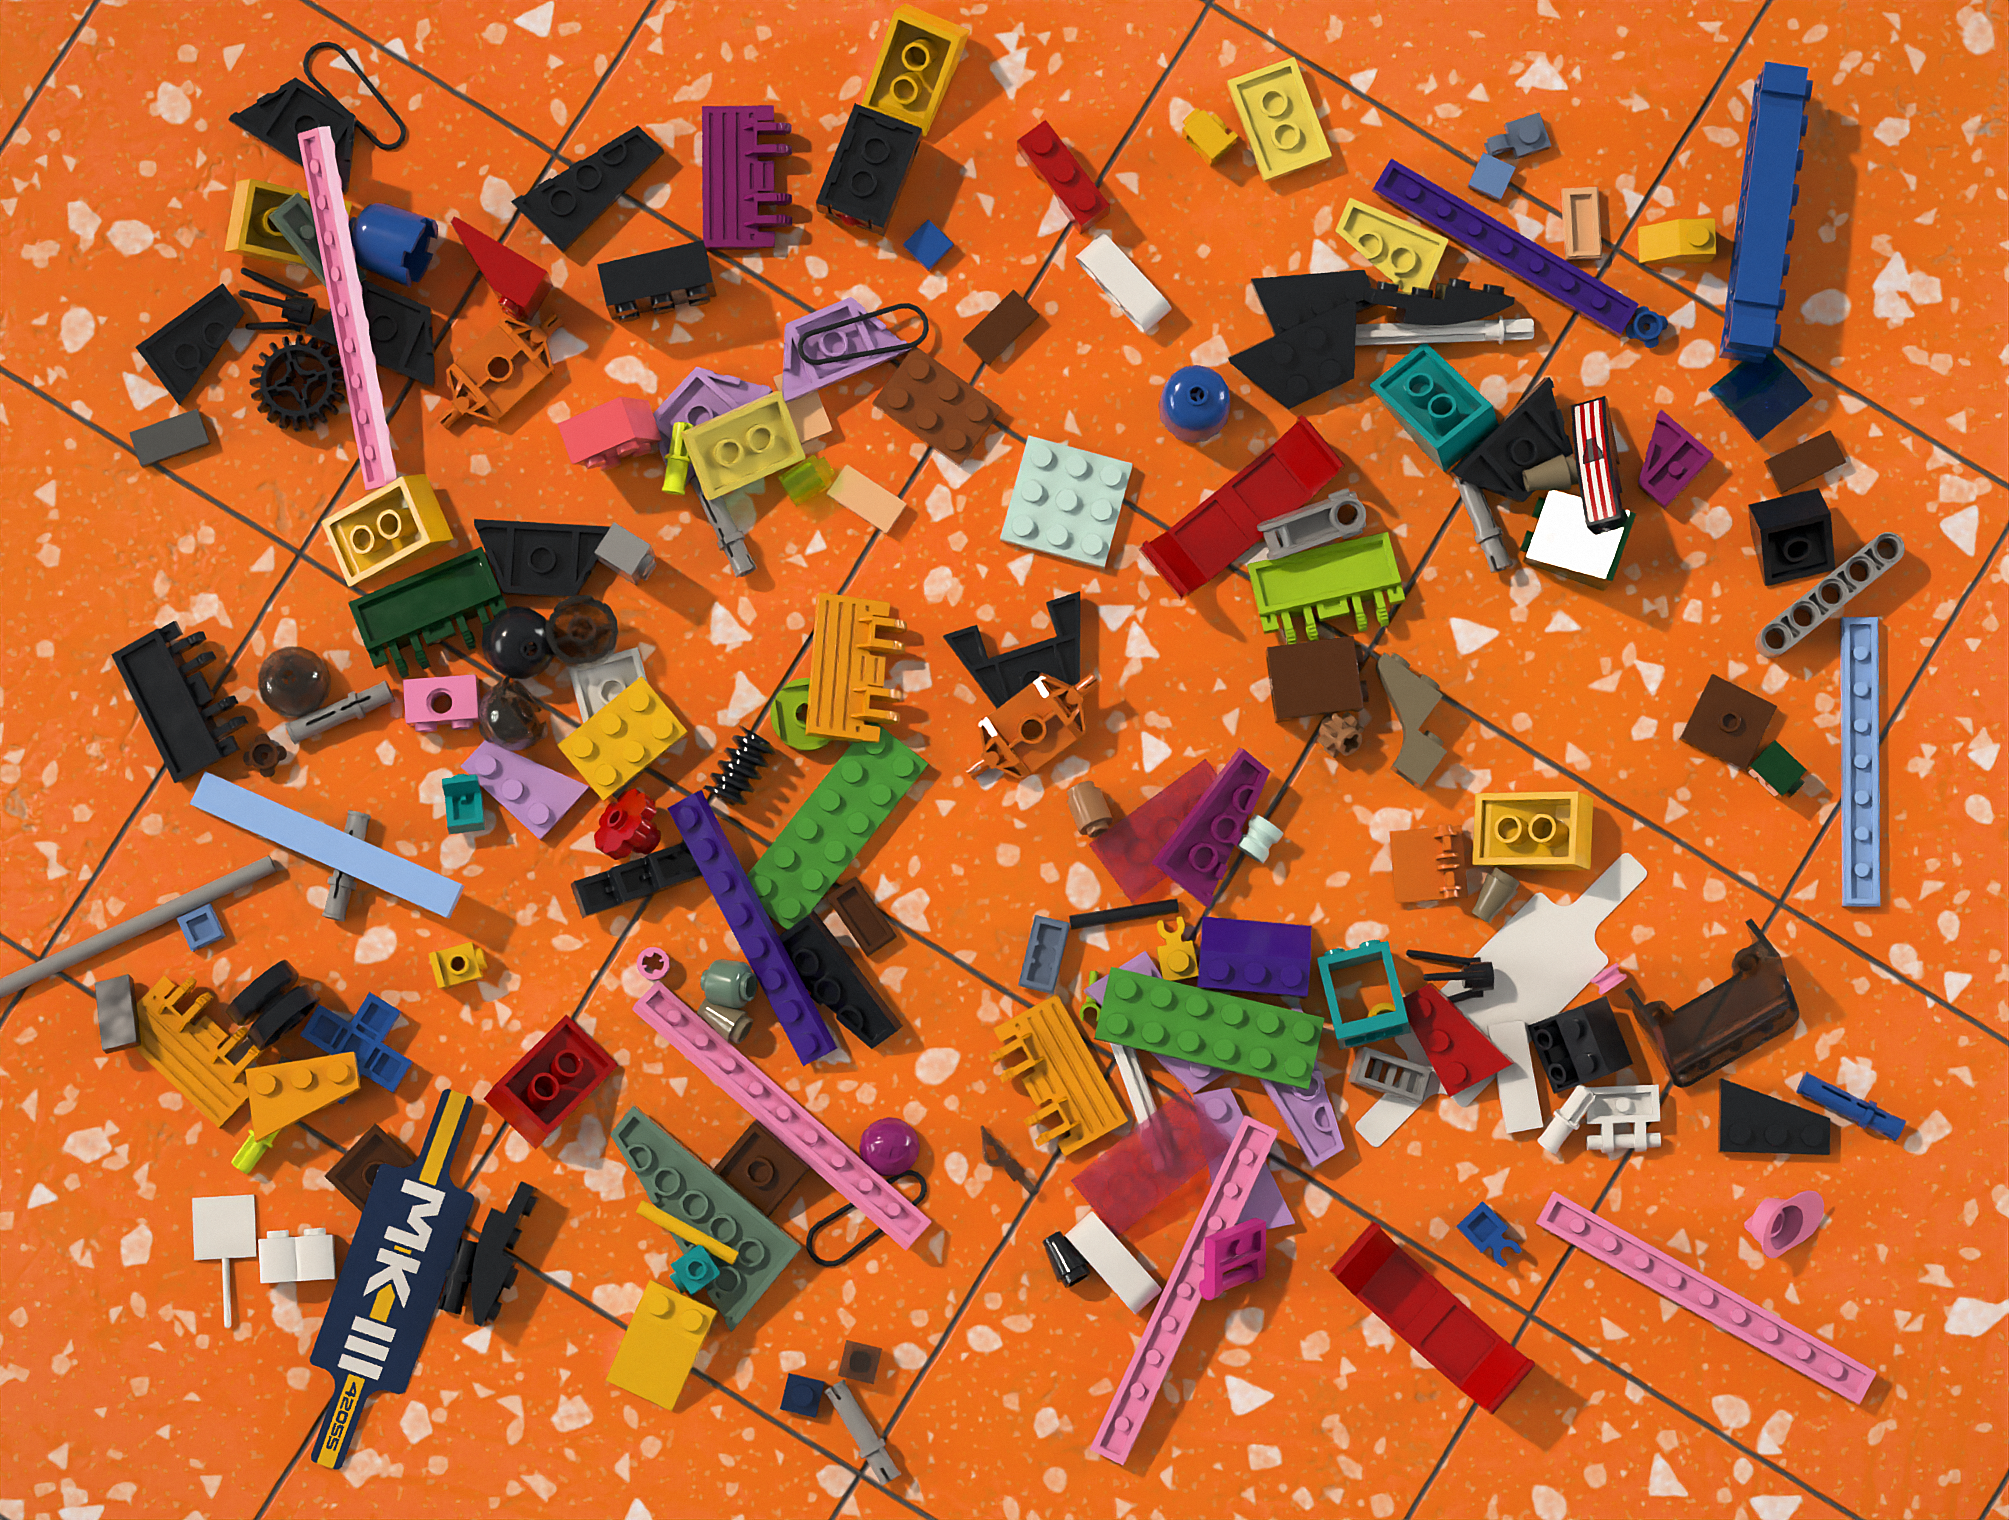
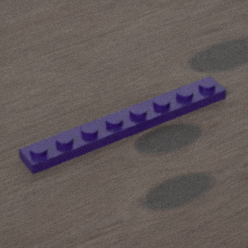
(1505, 247)
(752, 927)

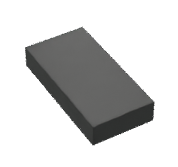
(169, 438)

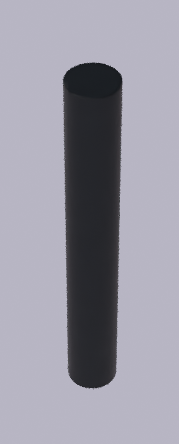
(1124, 914)

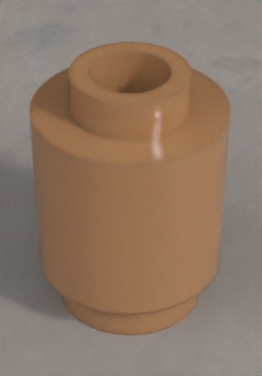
(1089, 809)

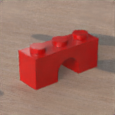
(1063, 174)

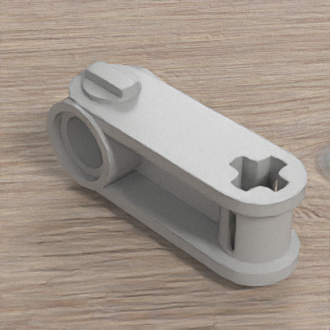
(1312, 525)

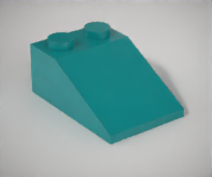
(1435, 406)

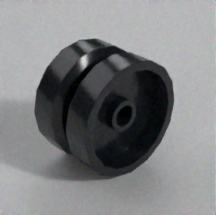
(273, 1004)

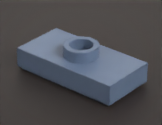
(1044, 954)

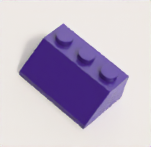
(1254, 957)

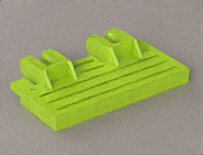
(1326, 580)

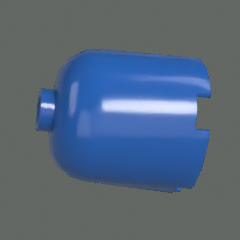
(393, 242)
(1192, 419)

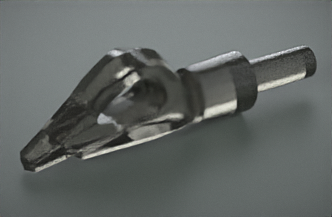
(1004, 1160)

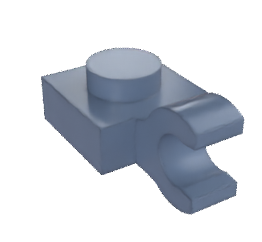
(1522, 136)

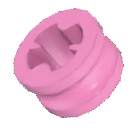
(657, 974)
(1608, 978)

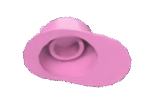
(1785, 1223)

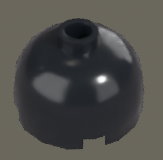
(517, 643)

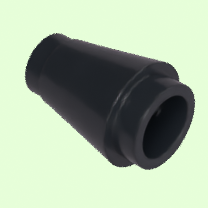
(1065, 1260)

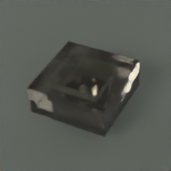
(860, 1361)

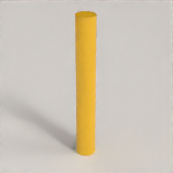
(687, 1232)

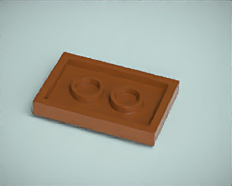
(937, 406)

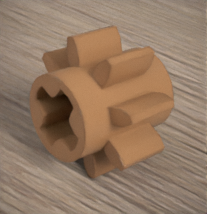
(1340, 734)

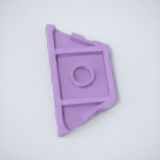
(869, 334)
(702, 398)

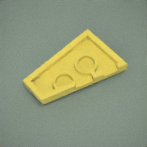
(1392, 245)

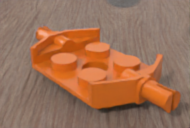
(490, 397)
(1045, 700)

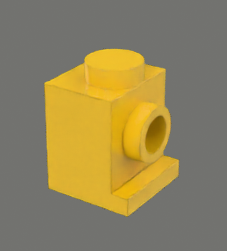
(1207, 135)
(442, 967)

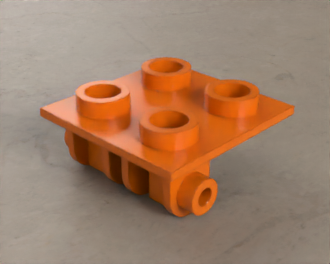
(1428, 864)

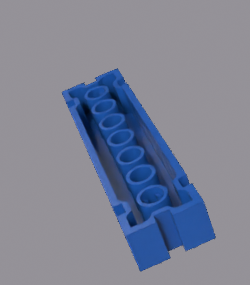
(1764, 213)

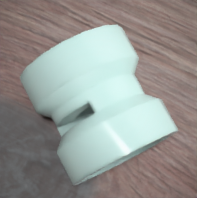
(1259, 838)

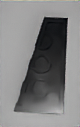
(577, 197)

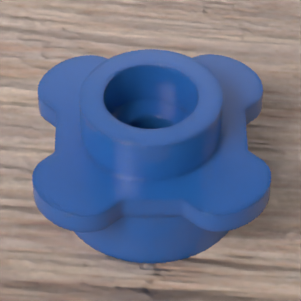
(1656, 323)

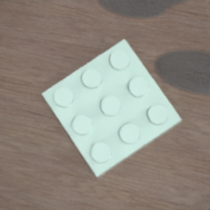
(1066, 502)

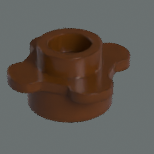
(254, 755)

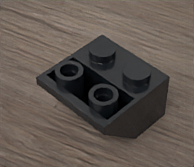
(1580, 1044)

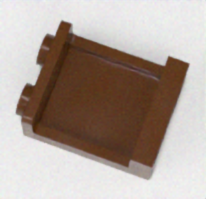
(1316, 678)

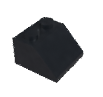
(1792, 536)

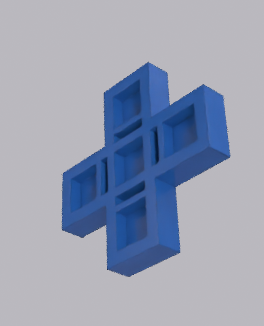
(364, 1037)

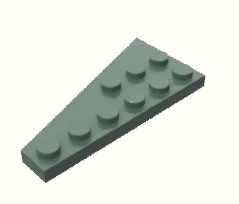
(701, 1198)

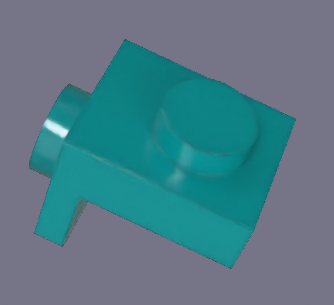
(463, 803)
(694, 1270)

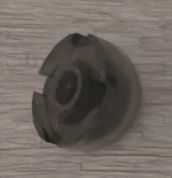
(582, 619)
(302, 695)
(509, 717)

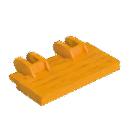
(845, 673)
(190, 1052)
(1062, 1073)

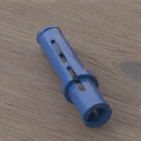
(1863, 1112)

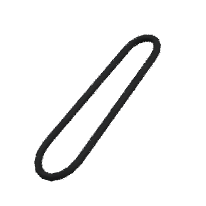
(368, 84)
(869, 352)
(871, 1236)

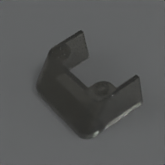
(1724, 1020)

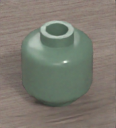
(729, 983)

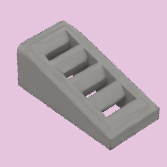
(1360, 1065)

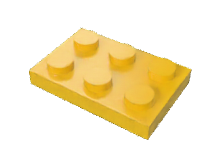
(622, 738)

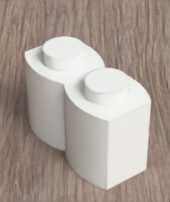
(297, 1258)

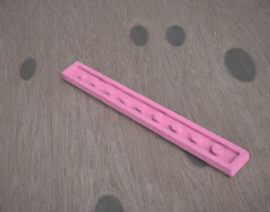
(347, 307)
(781, 1115)
(1182, 1292)
(1706, 1297)

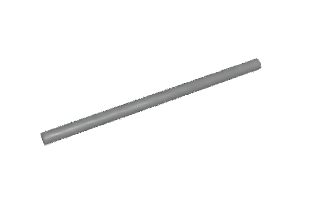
(136, 926)

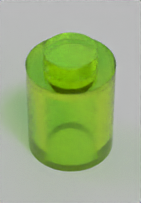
(806, 479)

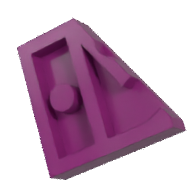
(1671, 461)

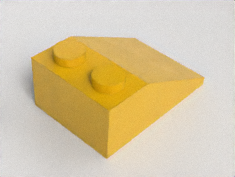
(915, 66)
(250, 228)
(387, 529)
(1533, 830)
(661, 1344)

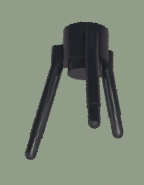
(297, 310)
(1475, 974)

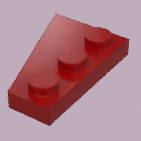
(1451, 1042)

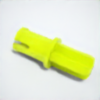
(677, 462)
(251, 1152)

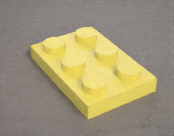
(1279, 119)
(743, 445)

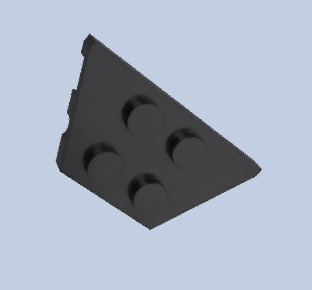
(296, 109)
(397, 331)
(1304, 357)
(1519, 442)
(540, 556)

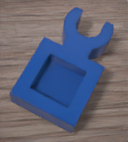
(1484, 1230)

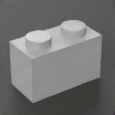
(626, 554)

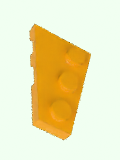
(295, 1089)

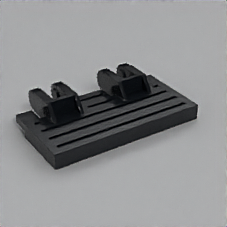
(174, 703)

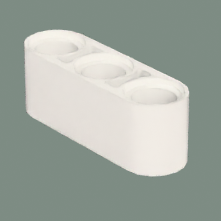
(1123, 283)
(1113, 1262)

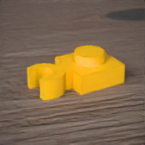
(1176, 958)

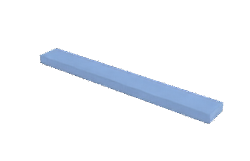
(1860, 761)
(327, 845)

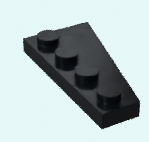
(838, 981)

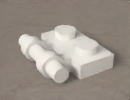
(1623, 1105)

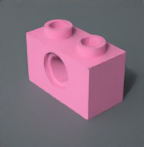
(422, 693)

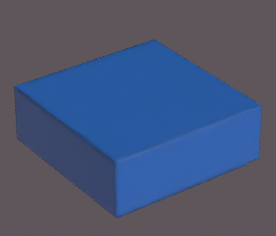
(928, 245)

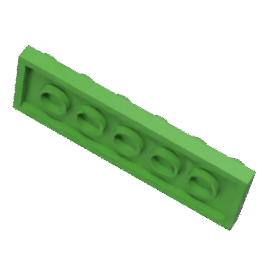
(833, 826)
(1209, 1028)

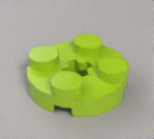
(784, 717)

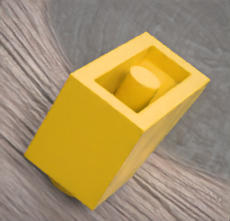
(1677, 242)

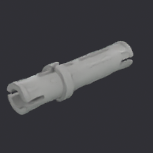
(1486, 530)
(727, 532)
(354, 706)
(342, 883)
(864, 1435)

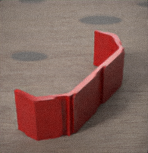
(1228, 519)
(1431, 1319)

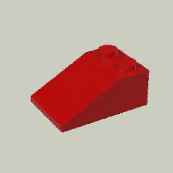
(513, 279)
(550, 1081)

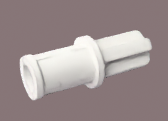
(1566, 1119)

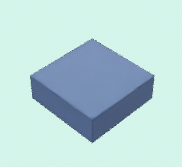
(1491, 177)
(201, 927)

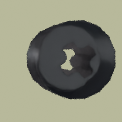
(740, 768)

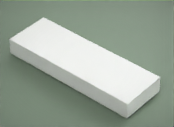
(1517, 1081)

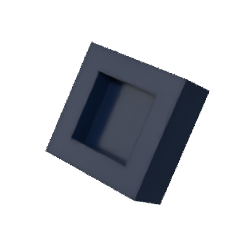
(802, 1395)

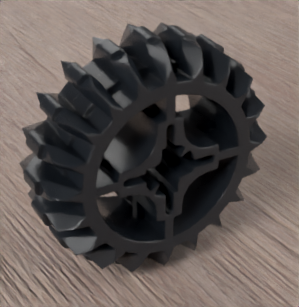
(283, 386)

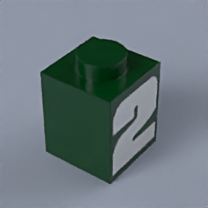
(1777, 771)

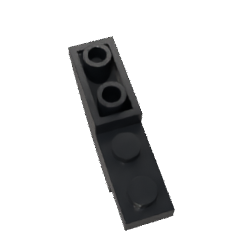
(1450, 304)
(491, 1266)

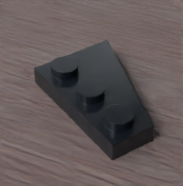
(1299, 297)
(191, 341)
(1768, 1125)

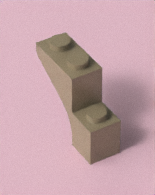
(1412, 702)

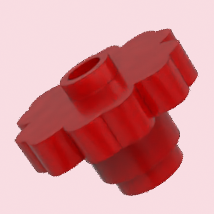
(628, 826)

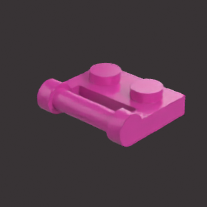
(1232, 1248)

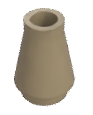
(1552, 475)
(1495, 894)
(726, 1021)

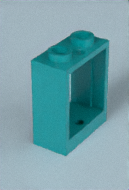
(1370, 1028)

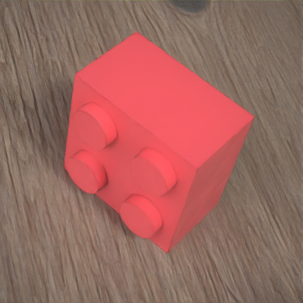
(610, 433)

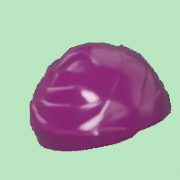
(889, 1146)

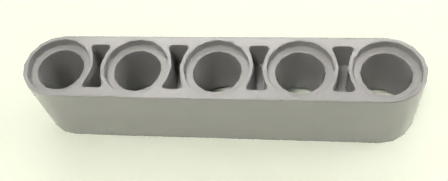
(1843, 584)

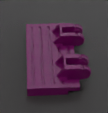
(735, 177)

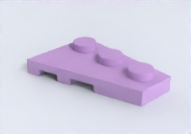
(525, 788)

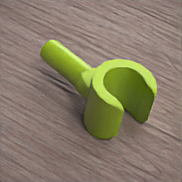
(1093, 977)

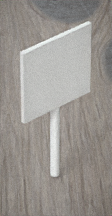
(224, 1230)

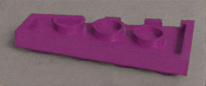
(1204, 840)

